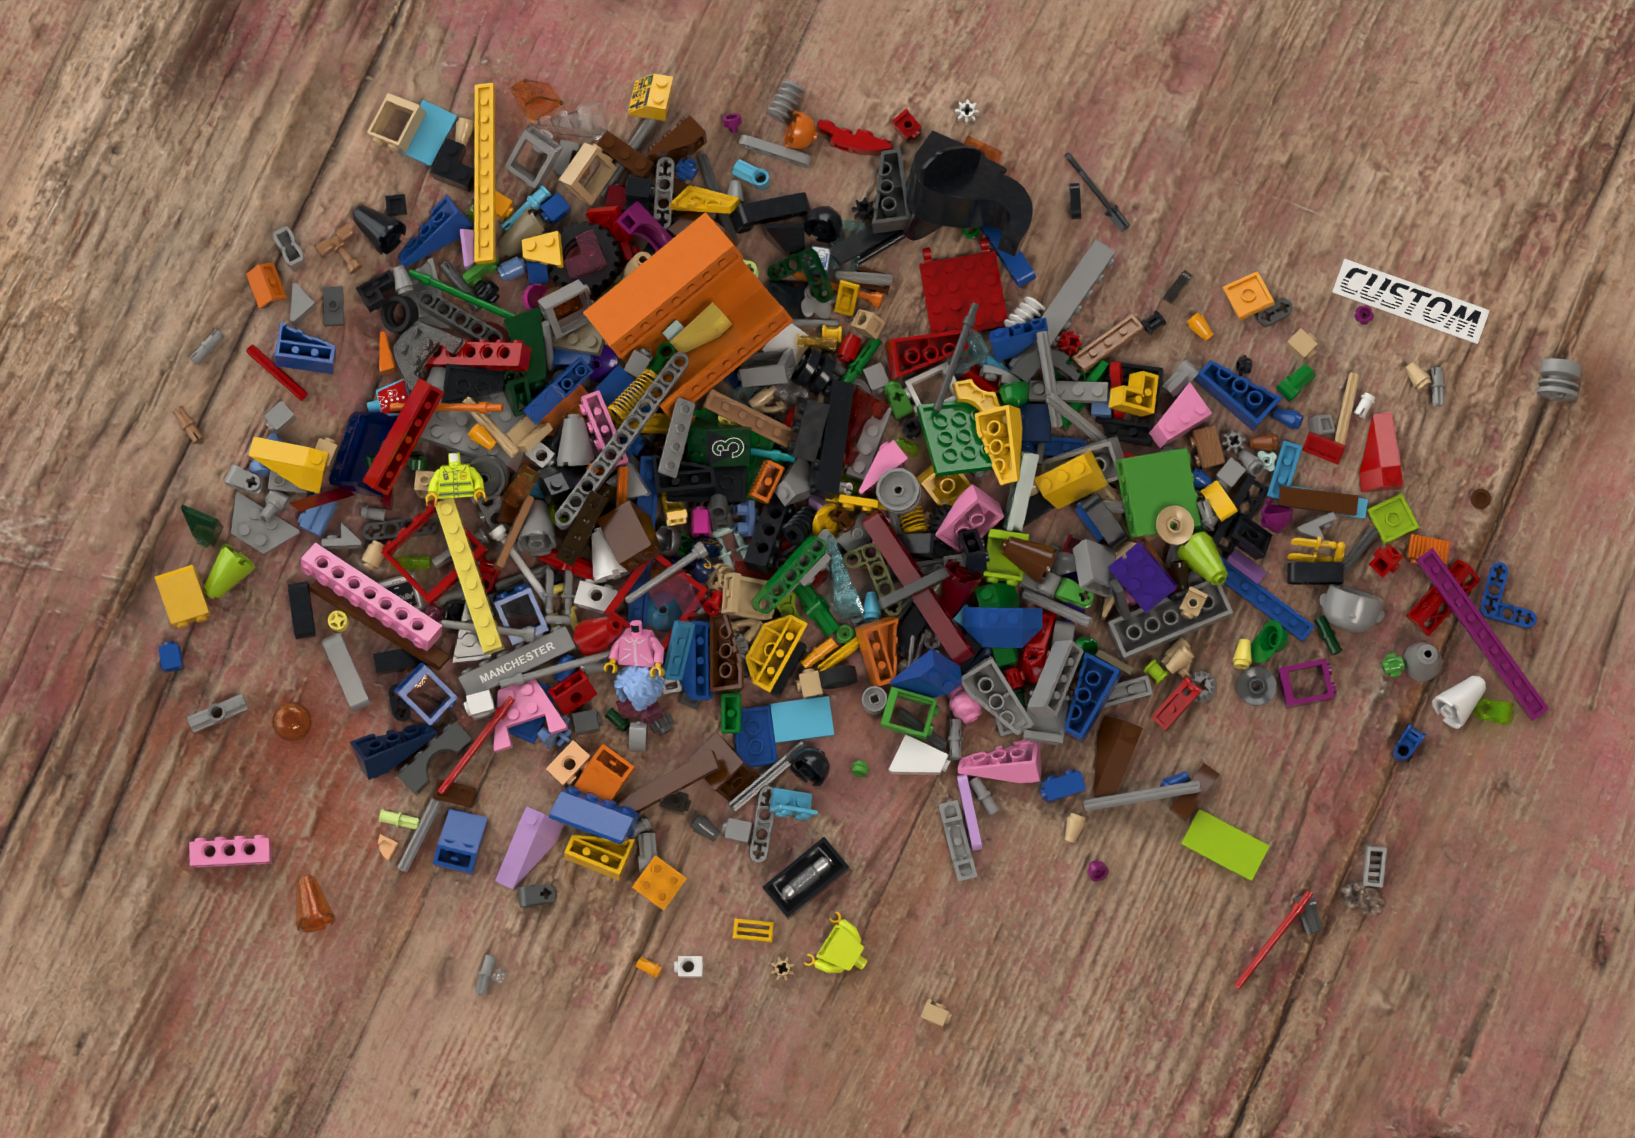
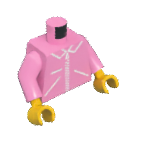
(637, 648)

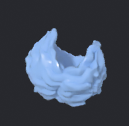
(638, 686)

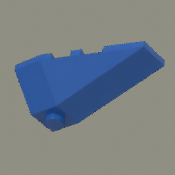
(438, 232)

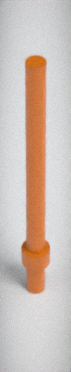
(482, 407)

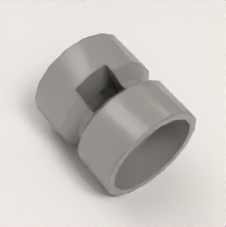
(874, 700)

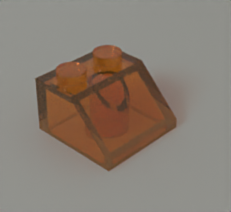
(535, 98)

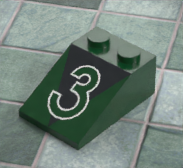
(719, 444)

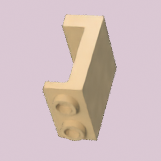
(738, 595)

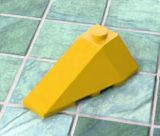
(1002, 439)
(295, 463)

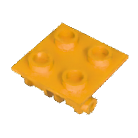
(659, 882)

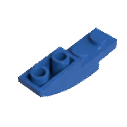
(557, 390)

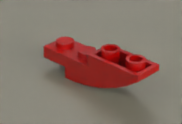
(861, 143)

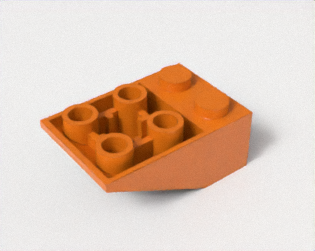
(605, 774)

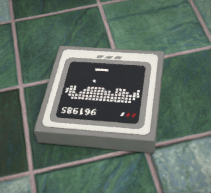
(404, 590)

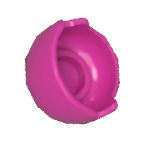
(532, 294)

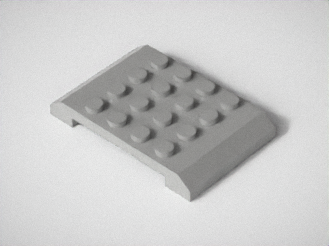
(451, 428)

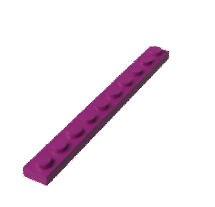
(1482, 634)

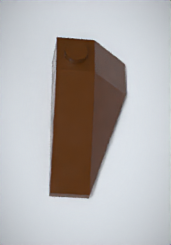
(725, 659)

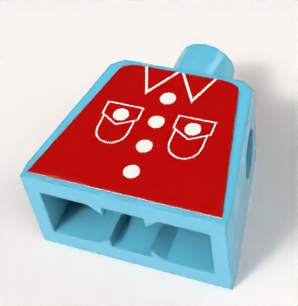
(392, 393)

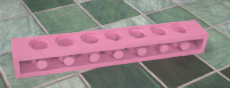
(366, 587)

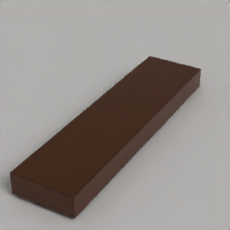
(1318, 500)

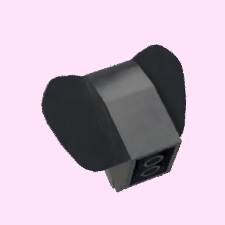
(964, 189)

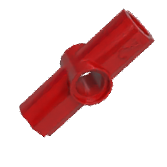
(581, 567)

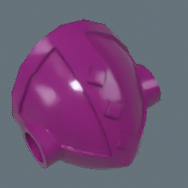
(1275, 517)

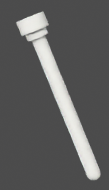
(500, 535)

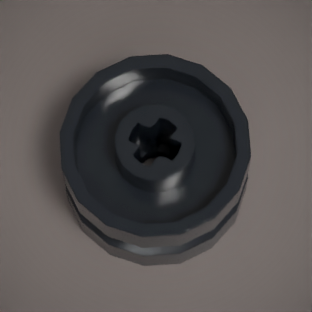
(814, 369)

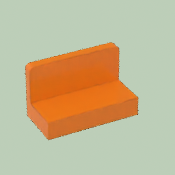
(266, 284)

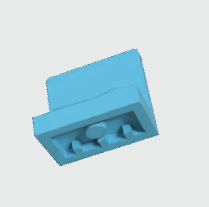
(791, 803)

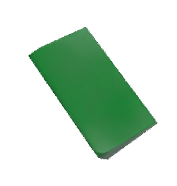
(731, 713)

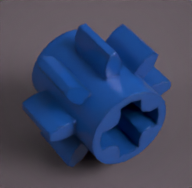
(686, 169)
(637, 446)

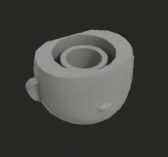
(1351, 608)

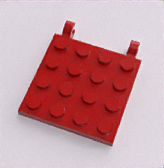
(957, 283)

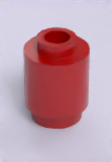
(849, 348)

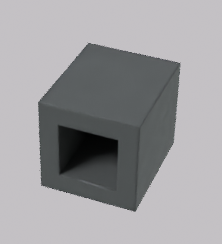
(587, 722)

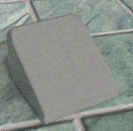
(1322, 425)

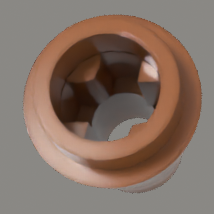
(1264, 442)

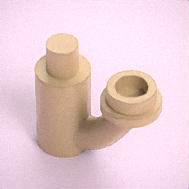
(763, 397)
(751, 634)
(1183, 672)

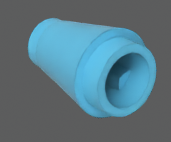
(871, 607)

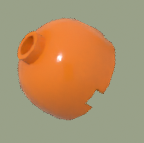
(800, 131)

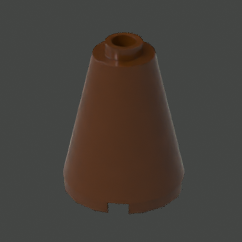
(1029, 556)

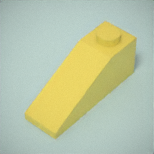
(704, 328)

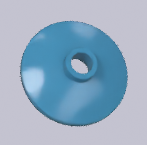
(665, 620)

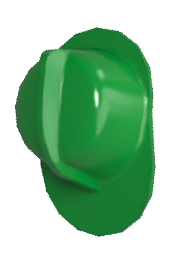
(1014, 393)
(1269, 641)

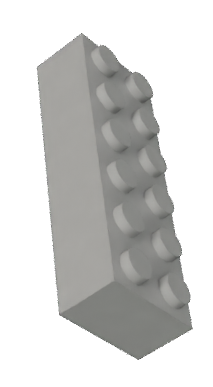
(1166, 623)

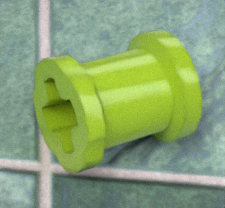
(1156, 671)

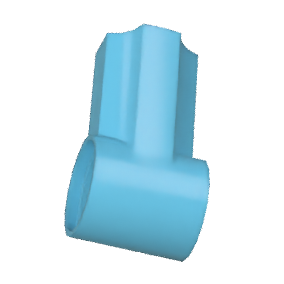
(750, 174)

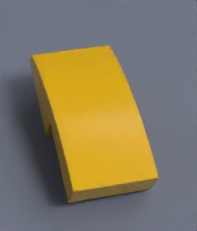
(1219, 500)

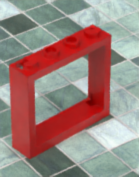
(406, 533)
(701, 595)

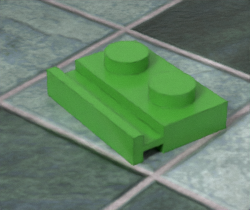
(477, 272)

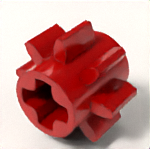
(1069, 343)
(1015, 678)

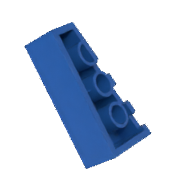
(1237, 394)
(1092, 692)

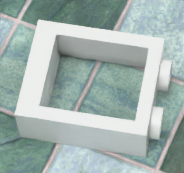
(910, 392)

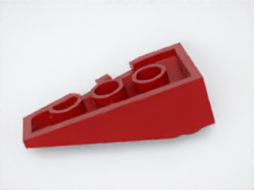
(1381, 459)

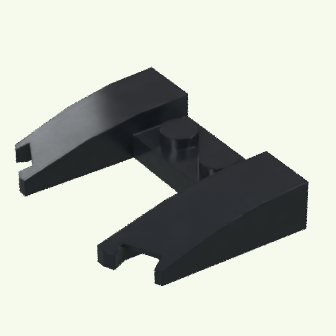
(1137, 431)
(913, 626)

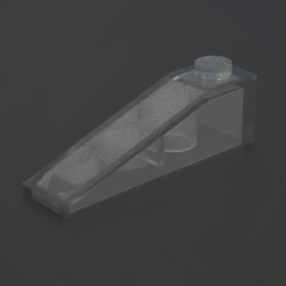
(585, 122)

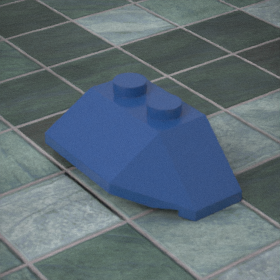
(1002, 625)
(697, 669)

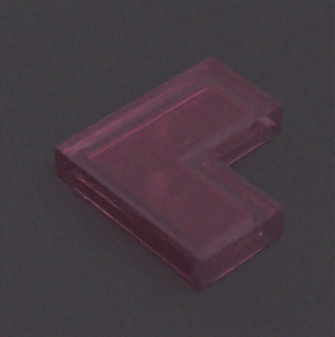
(590, 257)
(678, 589)
(651, 714)

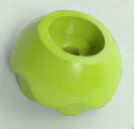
(553, 510)

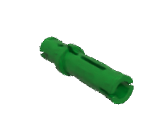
(856, 368)

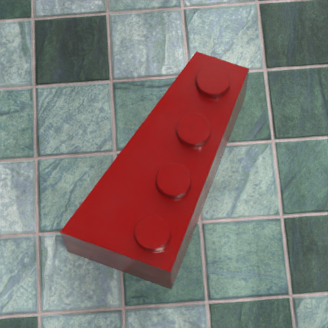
(920, 351)

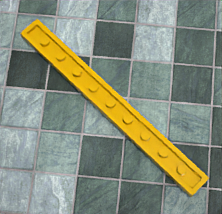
(484, 174)

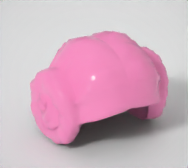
(963, 705)

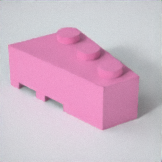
(1181, 417)

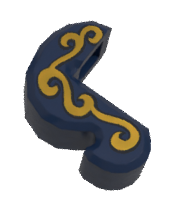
(703, 567)

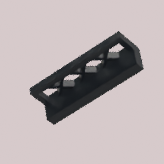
(1220, 533)

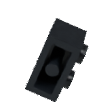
(973, 551)

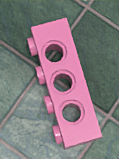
(262, 852)

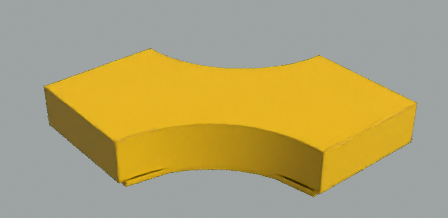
(969, 393)

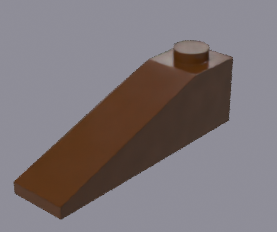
(1114, 750)

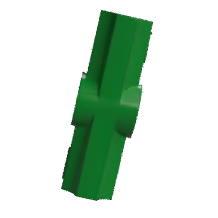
(816, 609)

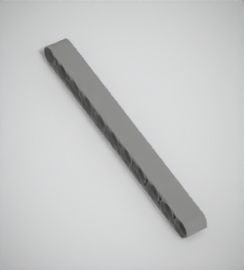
(623, 431)

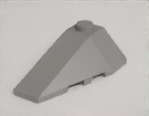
(992, 691)

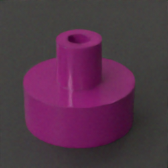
(732, 121)
(1097, 871)

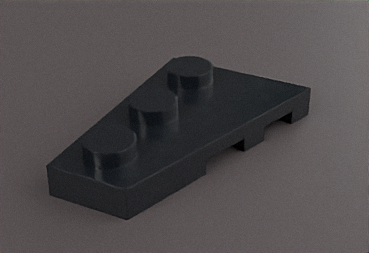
(471, 382)

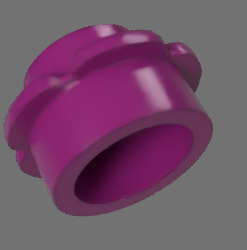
(1366, 310)

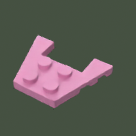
(529, 704)

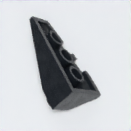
(559, 481)

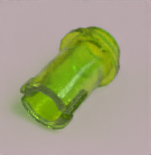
(908, 447)

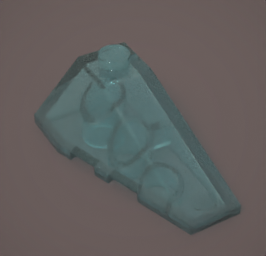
(843, 594)

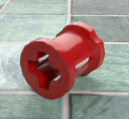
(714, 603)

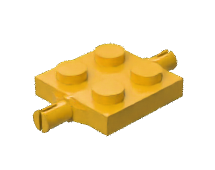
(850, 503)

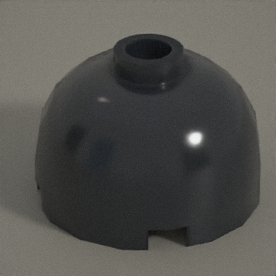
(823, 223)
(810, 765)

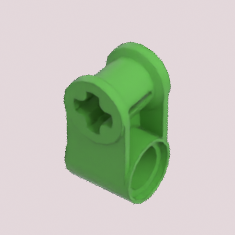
(897, 400)
(1070, 592)

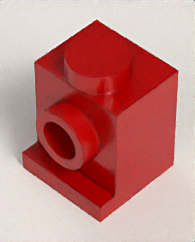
(907, 133)

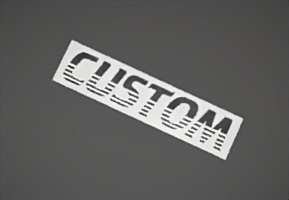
(1411, 301)

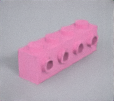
(600, 424)

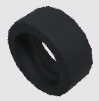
(387, 313)
(838, 677)

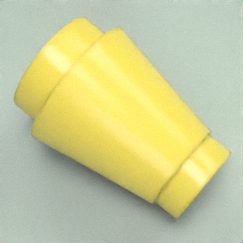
(1242, 657)

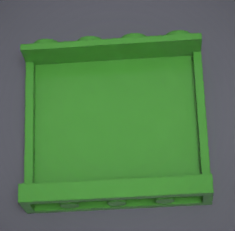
(1154, 483)

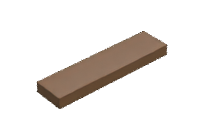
(1107, 343)
(513, 533)

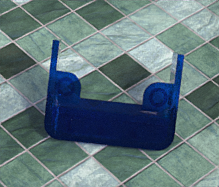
(361, 438)

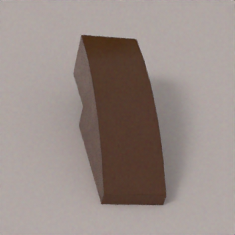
(1187, 803)

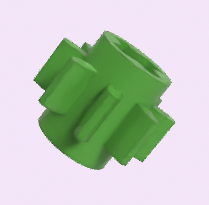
(1393, 665)

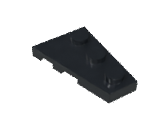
(516, 608)

